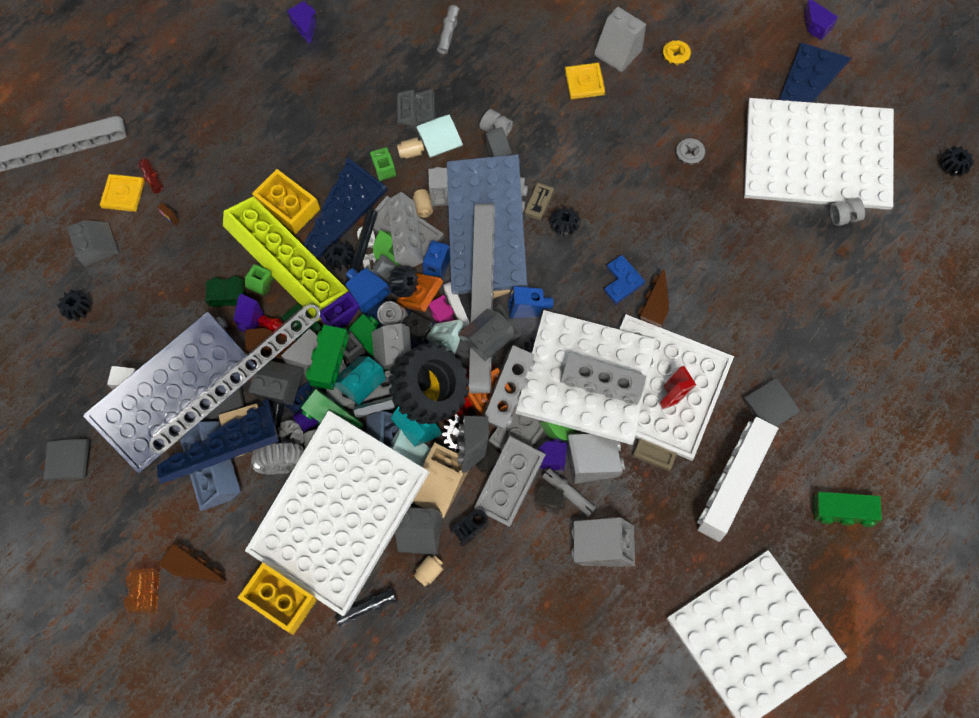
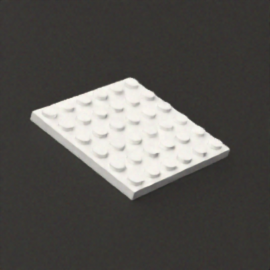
(573, 407)
(683, 424)
(756, 638)

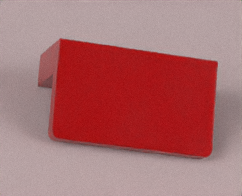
(677, 387)

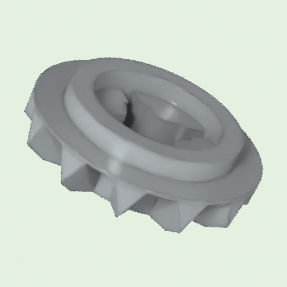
(691, 145)
(291, 426)

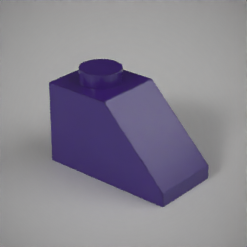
(303, 20)
(819, 20)
(340, 311)
(247, 313)
(555, 455)

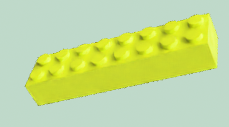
(282, 255)

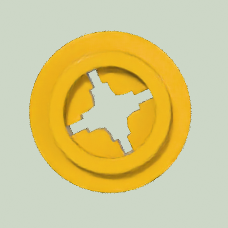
(673, 47)

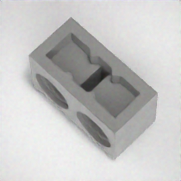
(438, 186)

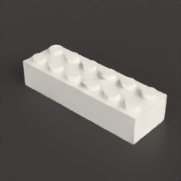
(738, 477)

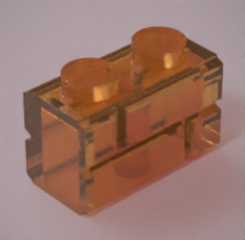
(142, 591)

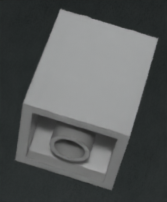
(620, 39)
(300, 352)
(594, 458)
(603, 542)

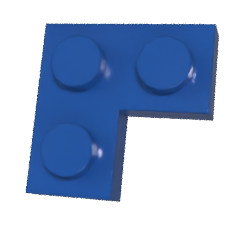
(627, 280)

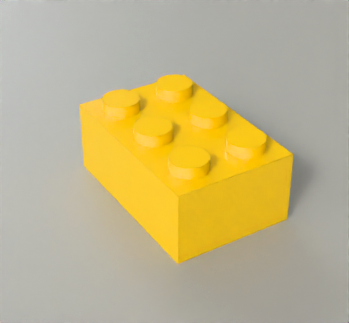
(286, 201)
(277, 598)

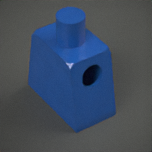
(436, 258)
(366, 288)
(527, 302)

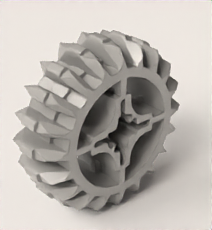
(276, 458)

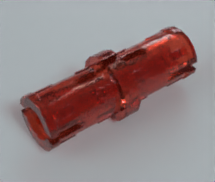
(150, 176)

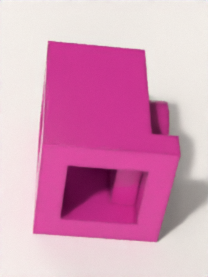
(441, 310)

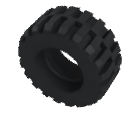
(448, 373)

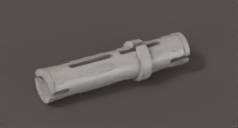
(449, 25)
(569, 492)

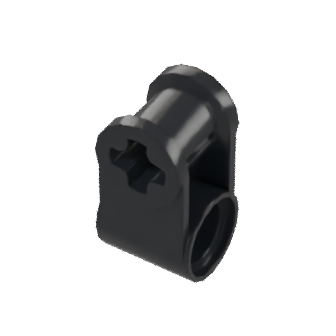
(469, 528)

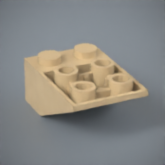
(442, 482)

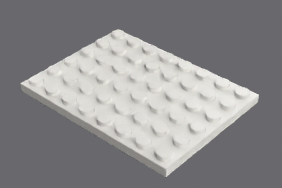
(819, 153)
(337, 512)

